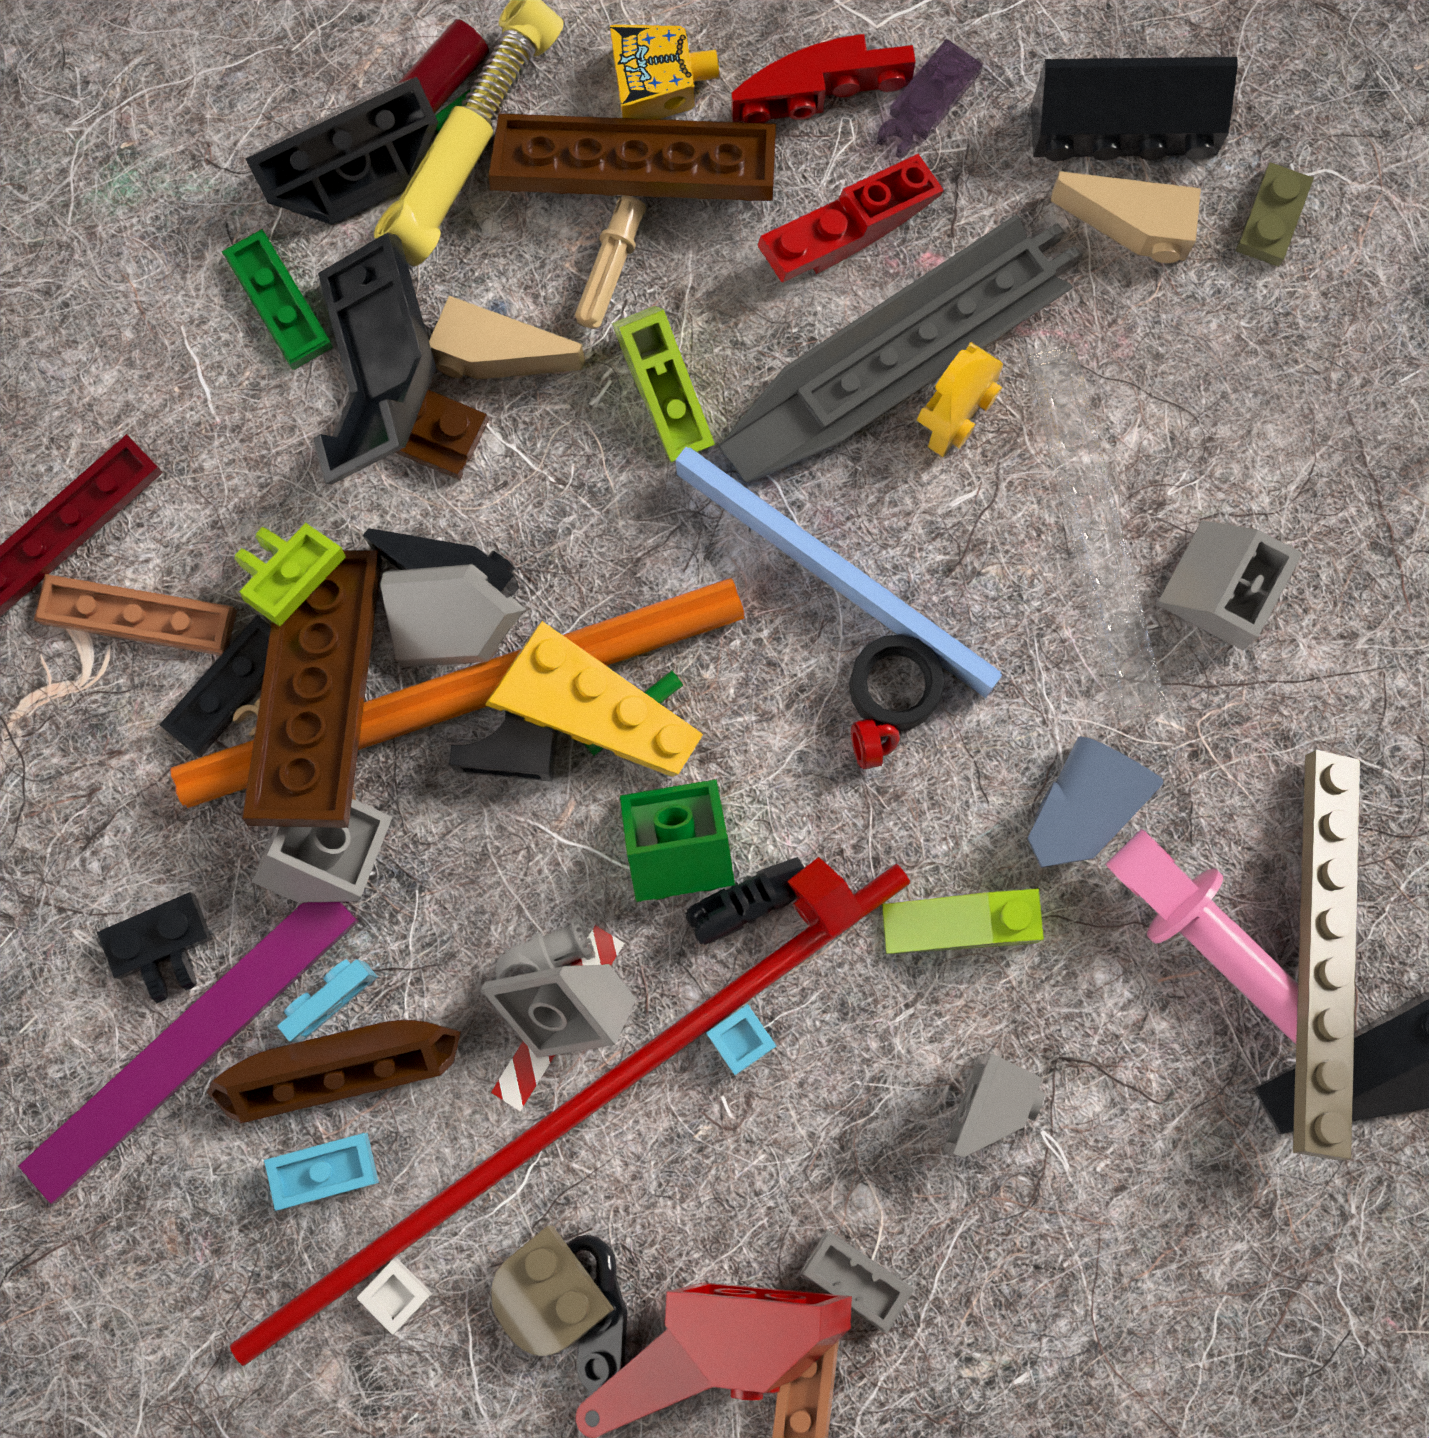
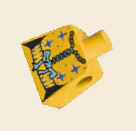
(657, 70)

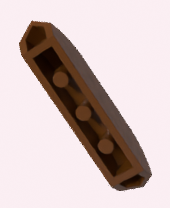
(334, 1068)

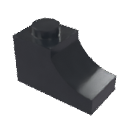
(512, 751)

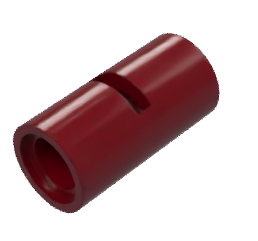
(448, 62)

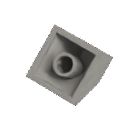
(324, 861)
(563, 1007)
(993, 1105)

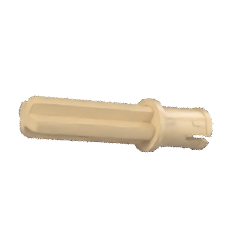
(616, 245)

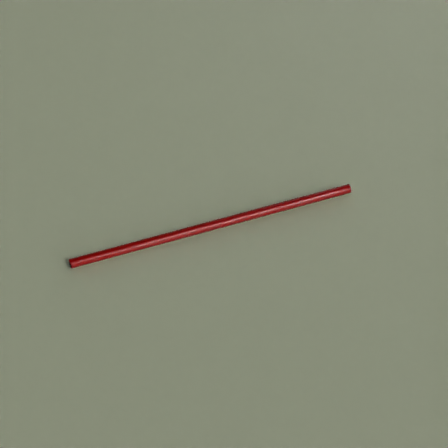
(554, 1125)

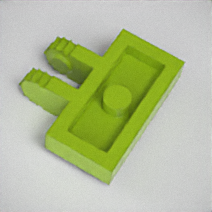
(290, 574)

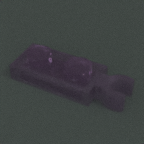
(930, 96)

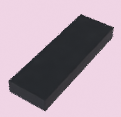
(221, 690)

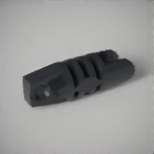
(743, 903)

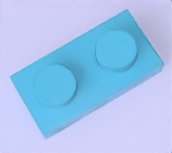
(309, 1012)
(321, 1171)

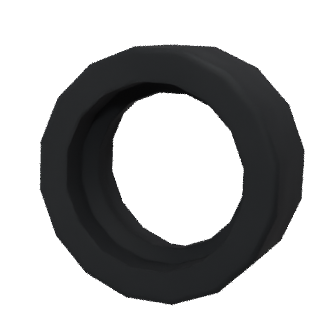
(918, 653)

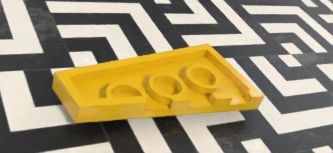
(576, 694)

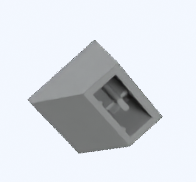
(1229, 581)

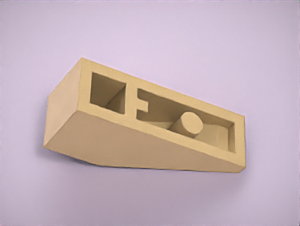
(1139, 215)
(495, 346)

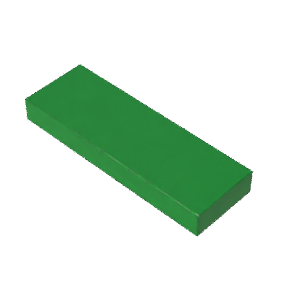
(277, 299)

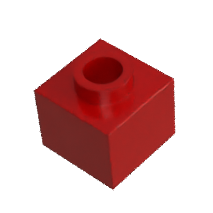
(824, 898)

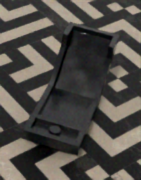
(381, 354)

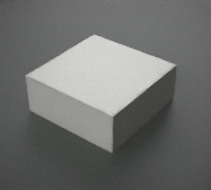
(394, 1296)

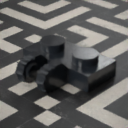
(154, 937)

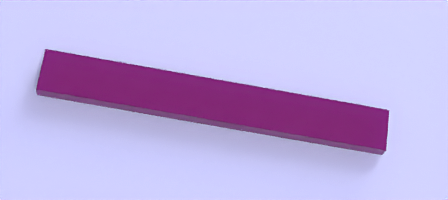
(185, 1047)

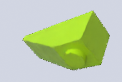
(663, 381)
(963, 922)

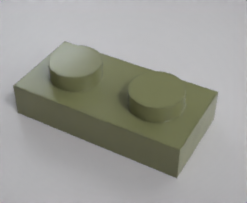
(1274, 214)

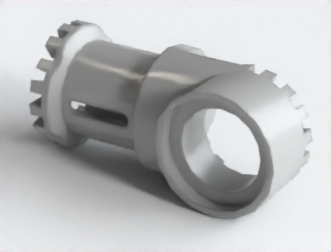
(548, 950)

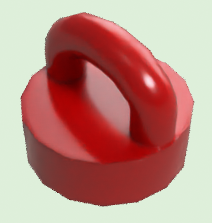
(867, 742)

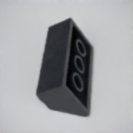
(1133, 107)

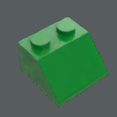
(676, 840)

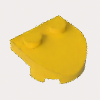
(960, 392)

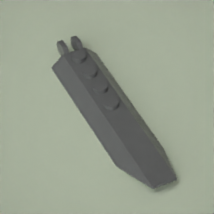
(898, 348)

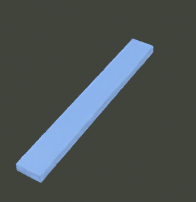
(835, 570)

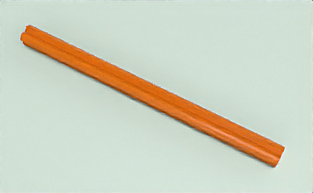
(472, 686)

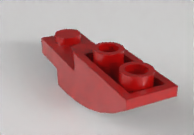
(802, 79)
(852, 221)

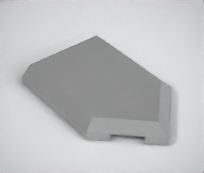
(446, 615)

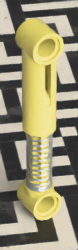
(416, 217)

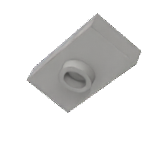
(845, 1271)

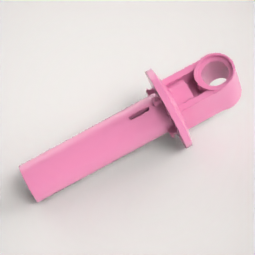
(1188, 909)

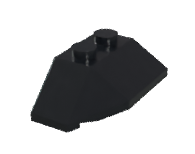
(348, 155)

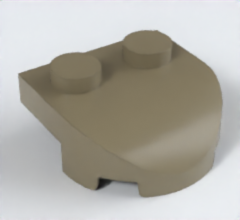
(546, 1296)

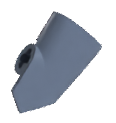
(1089, 803)

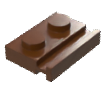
(444, 434)

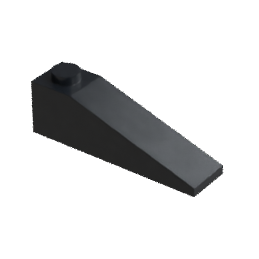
(1387, 1069)

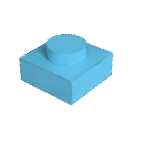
(741, 1039)

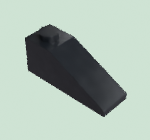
(418, 552)

